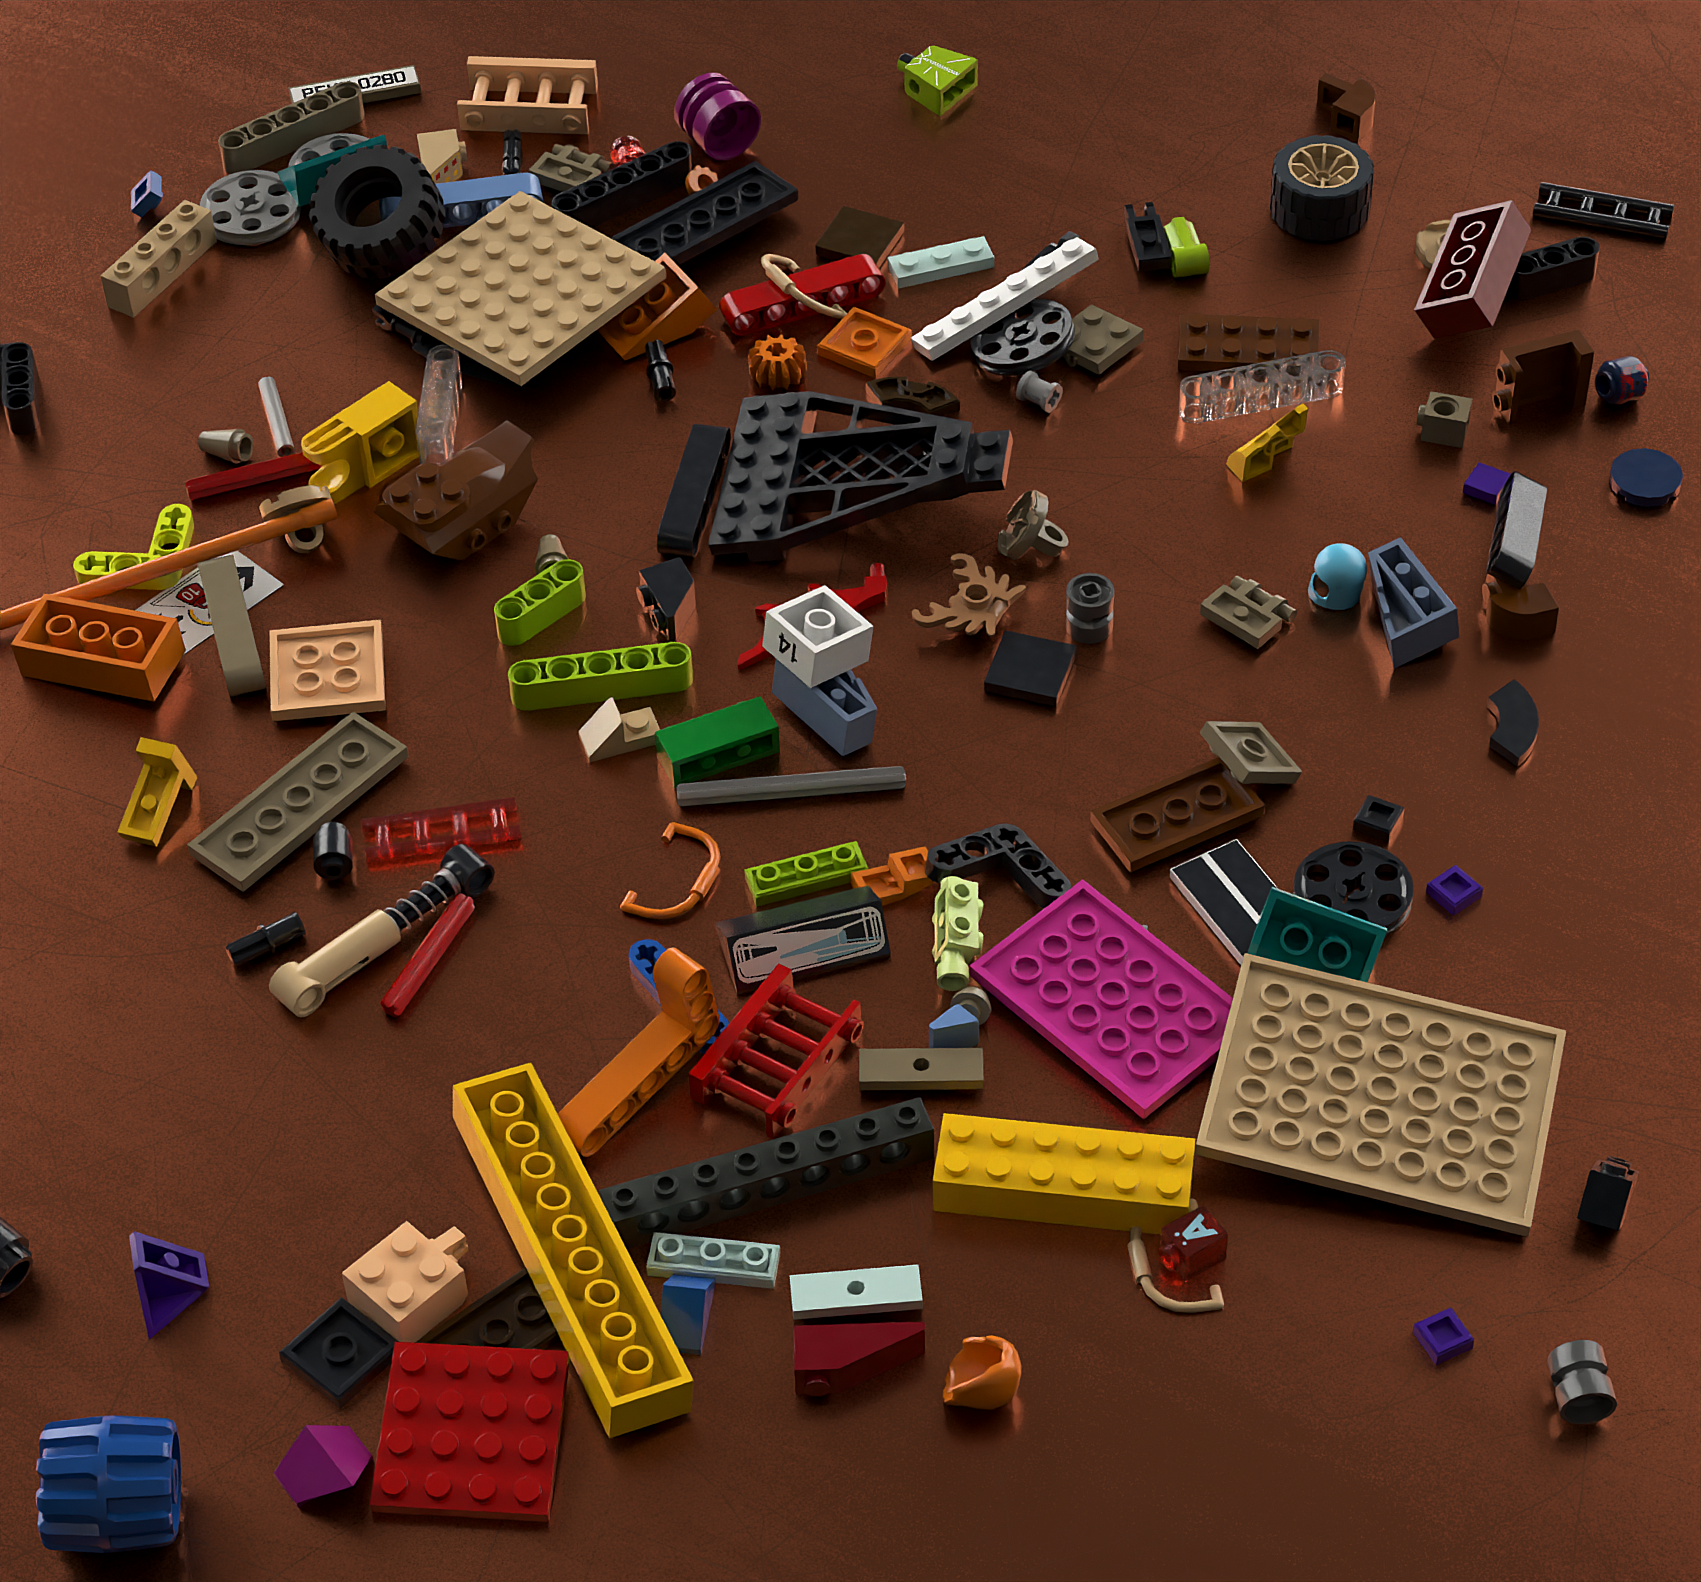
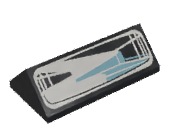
(805, 937)

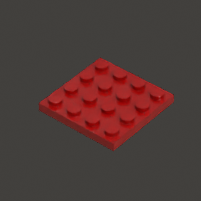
(470, 1432)

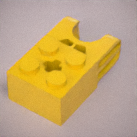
(364, 442)

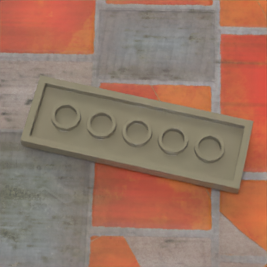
(297, 801)

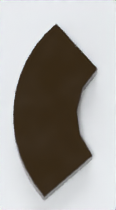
(913, 396)

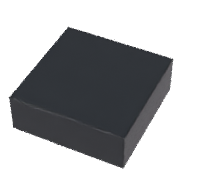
(1378, 818)

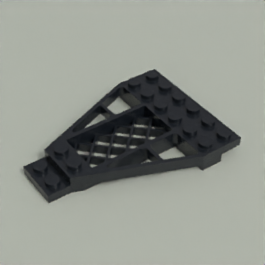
(778, 447)

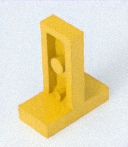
(155, 791)

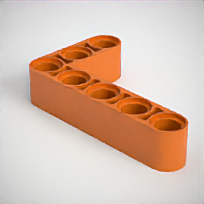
(651, 1058)

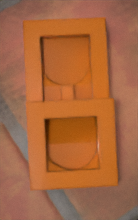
(898, 879)

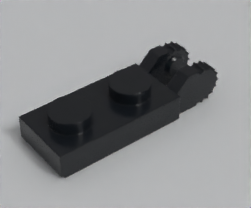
(1147, 238)

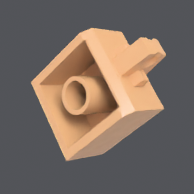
(409, 1281)

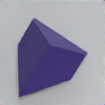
(166, 1279)

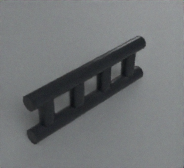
(1618, 221)

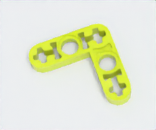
(163, 534)

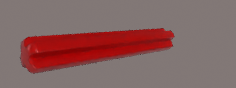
(249, 475)
(427, 955)

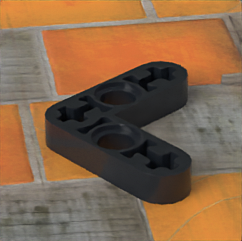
(1005, 847)

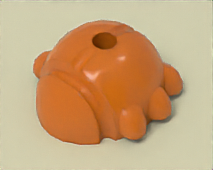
(699, 179)

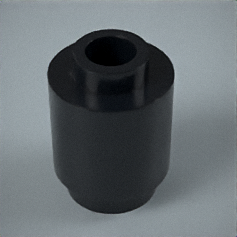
(332, 851)

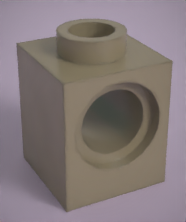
(1445, 419)

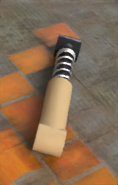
(305, 984)

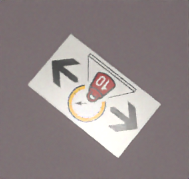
(189, 605)

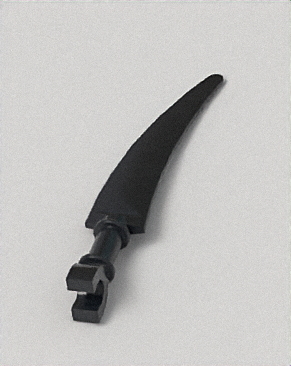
(424, 342)

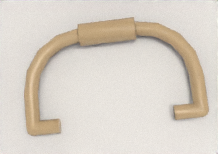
(789, 286)
(1144, 1276)

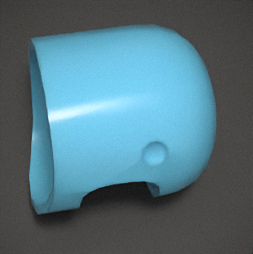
(1344, 572)

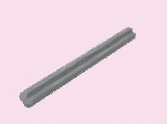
(791, 786)

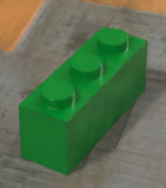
(717, 741)

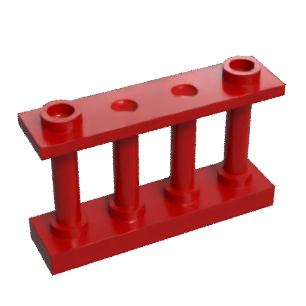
(756, 1021)

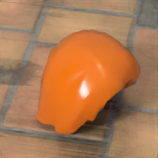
(983, 1374)

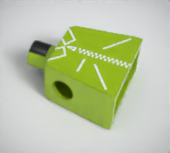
(938, 77)

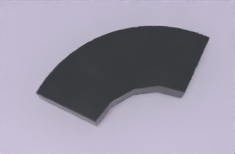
(1516, 720)

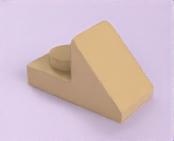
(614, 734)

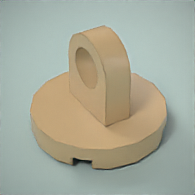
(290, 502)

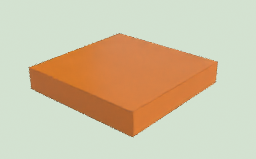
(864, 342)

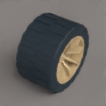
(1321, 188)

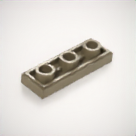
(921, 1069)

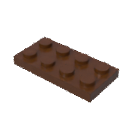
(1238, 341)
(1176, 814)

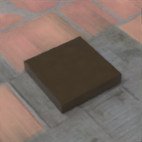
(859, 233)

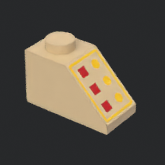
(442, 155)

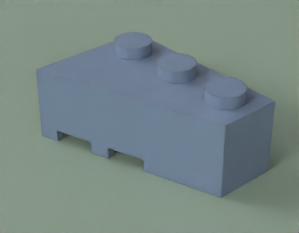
(1410, 603)
(835, 709)

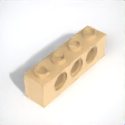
(158, 258)

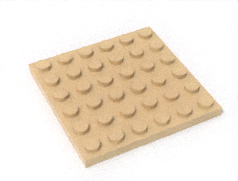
(520, 287)

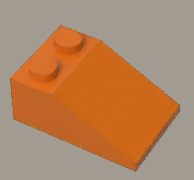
(663, 313)

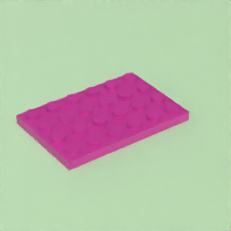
(1109, 997)

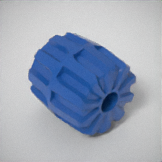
(109, 1484)

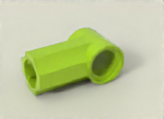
(1187, 253)

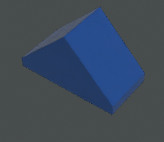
(686, 1310)

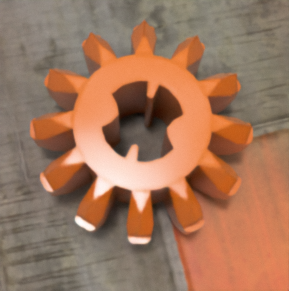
(777, 362)

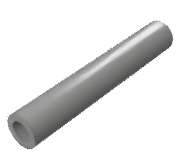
(276, 416)

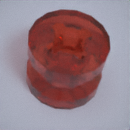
(623, 147)

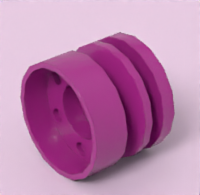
(717, 116)

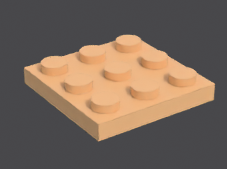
(327, 670)

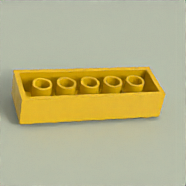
(1062, 1174)

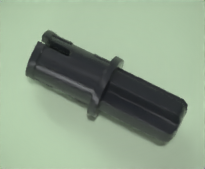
(660, 371)
(265, 939)

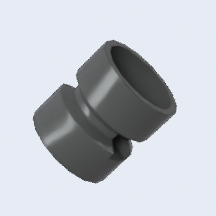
(1089, 608)
(1581, 1382)

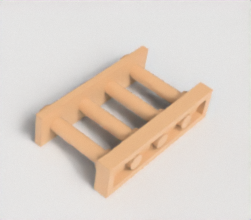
(528, 75)

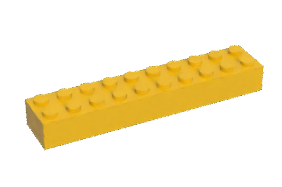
(572, 1251)

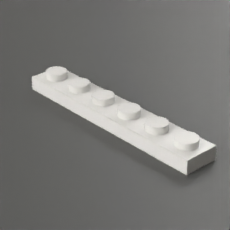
(1004, 298)

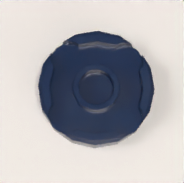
(1646, 477)

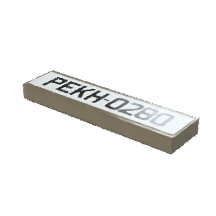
(374, 85)

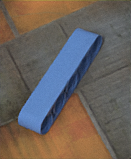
(474, 198)

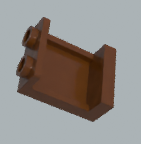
(1543, 371)

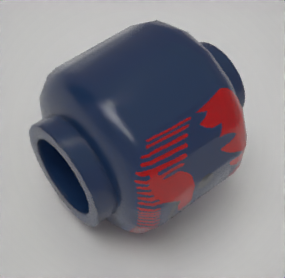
(1622, 380)

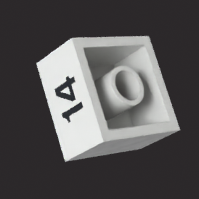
(817, 636)

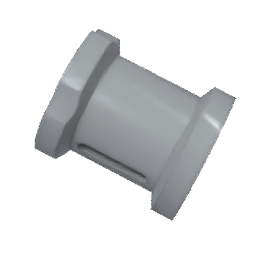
(1039, 391)

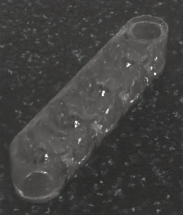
(1261, 386)
(439, 405)

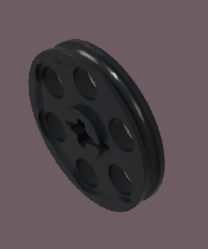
(1025, 338)
(1346, 879)

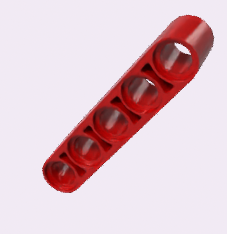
(833, 283)

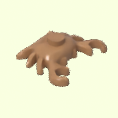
(977, 603)

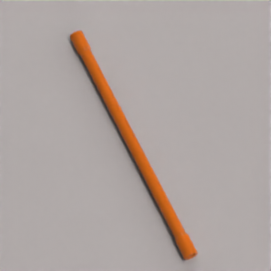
(303, 518)

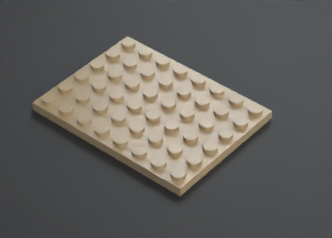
(1383, 1094)

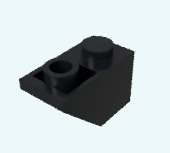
(669, 595)
(1608, 1192)

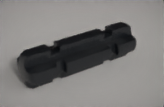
(511, 152)

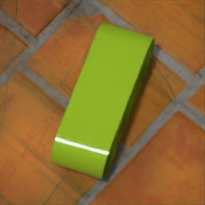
(540, 602)

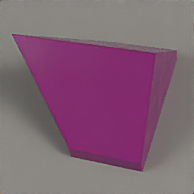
(321, 1462)

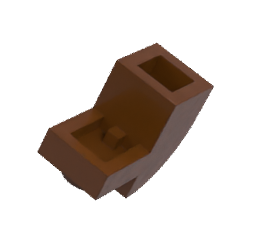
(1350, 105)
(1521, 612)

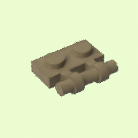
(568, 167)
(1247, 611)

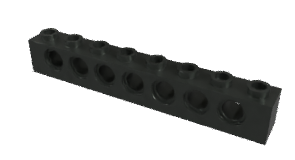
(771, 1173)

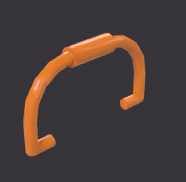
(699, 888)

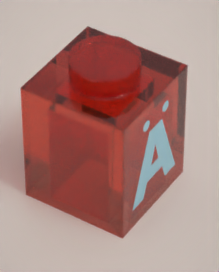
(1193, 1243)

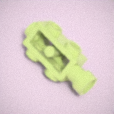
(956, 931)

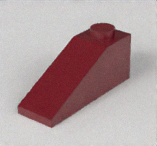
(849, 1354)

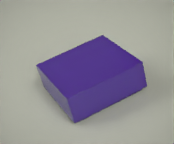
(1485, 483)
(1454, 890)
(1443, 1336)

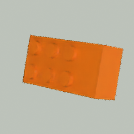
(98, 647)

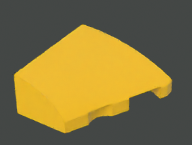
(1258, 453)

